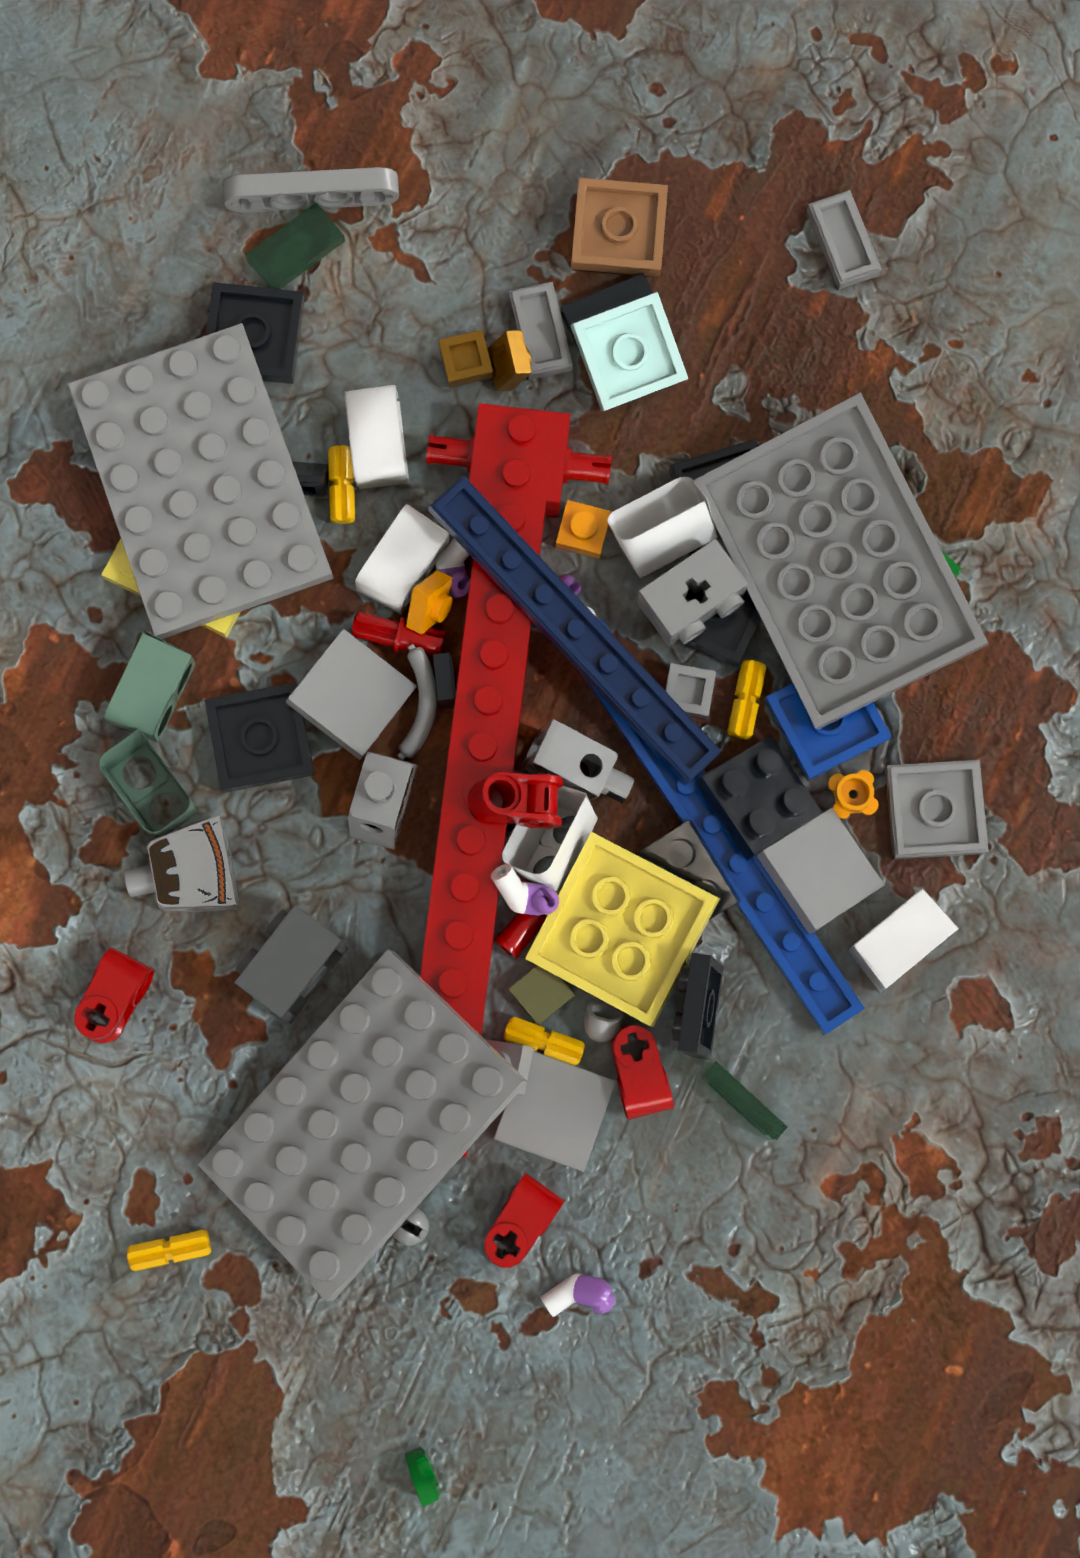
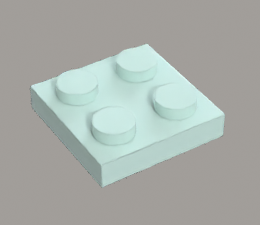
(629, 351)

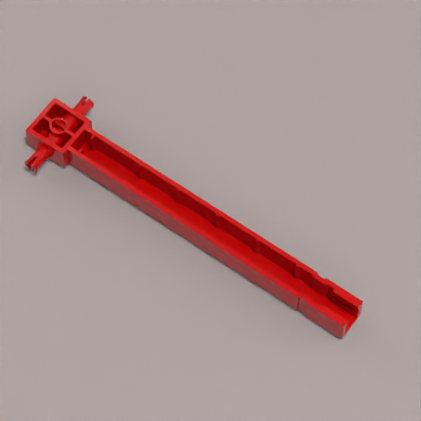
(520, 469)

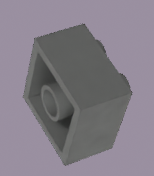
(290, 963)

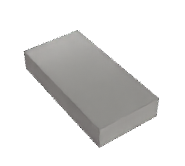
(844, 239)
(539, 318)

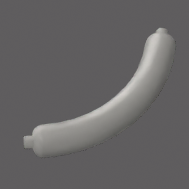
(426, 705)

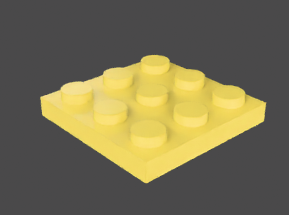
(622, 929)

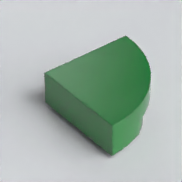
(423, 1476)

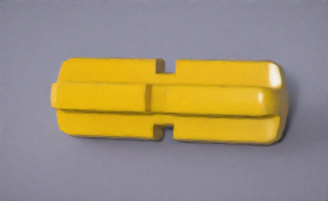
(341, 492)
(745, 707)
(553, 1044)
(159, 1251)

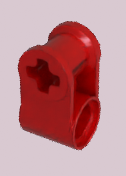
(527, 799)
(114, 990)
(642, 1081)
(526, 1215)

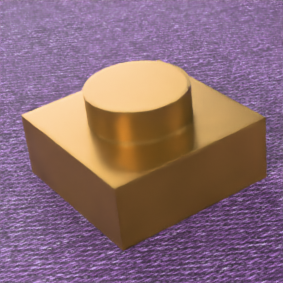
(465, 358)
(509, 360)

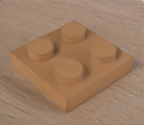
(619, 227)

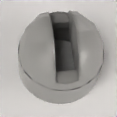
(602, 1021)
(407, 1238)

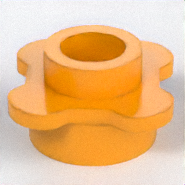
(861, 783)

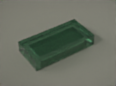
(295, 247)
(743, 1101)

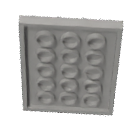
(200, 481)
(840, 562)
(361, 1124)

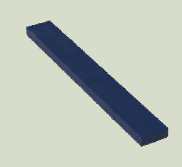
(574, 630)

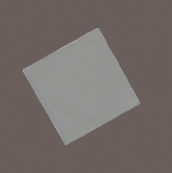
(351, 694)
(936, 809)
(820, 870)
(557, 1113)

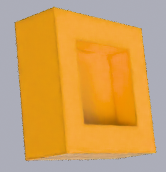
(583, 529)
(430, 602)

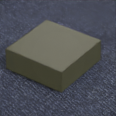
(541, 993)

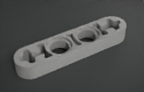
(302, 189)

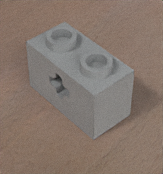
(704, 571)

